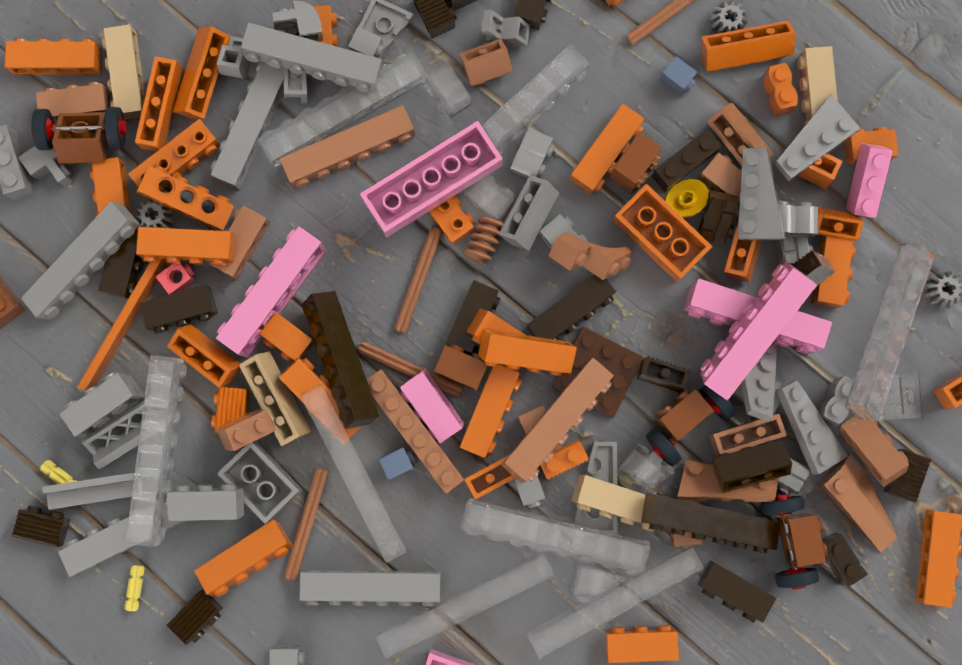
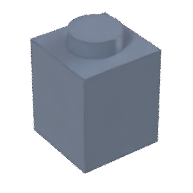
(679, 76)
(397, 463)

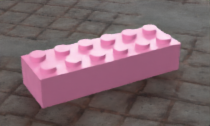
(432, 179)
(272, 291)
(727, 307)
(756, 330)

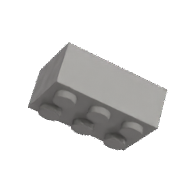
(102, 404)
(264, 483)

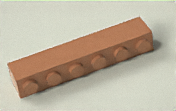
(348, 146)
(557, 420)
(414, 431)

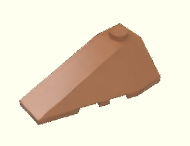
(857, 499)

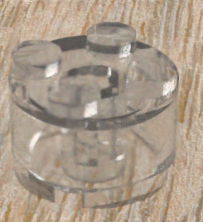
(646, 469)

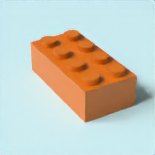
(661, 233)

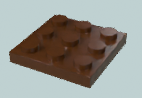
(614, 357)

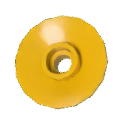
(688, 191)

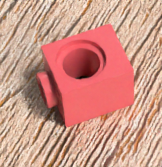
(166, 277)

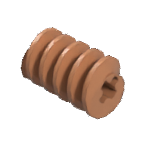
(483, 240)

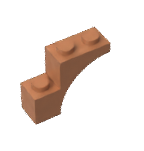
(599, 260)

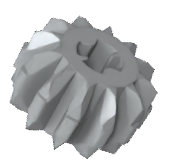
(731, 13)
(147, 211)
(940, 281)

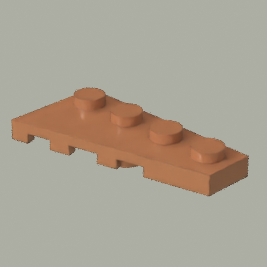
(702, 484)

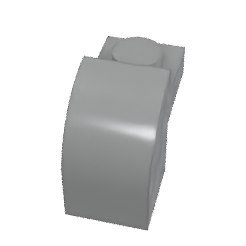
(303, 17)
(511, 30)
(231, 60)
(42, 162)

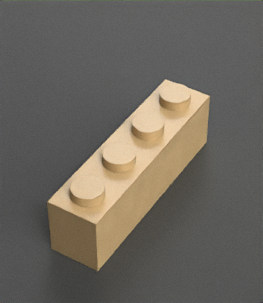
(124, 70)
(817, 78)
(275, 397)
(609, 500)

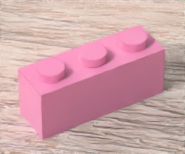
(868, 180)
(431, 406)

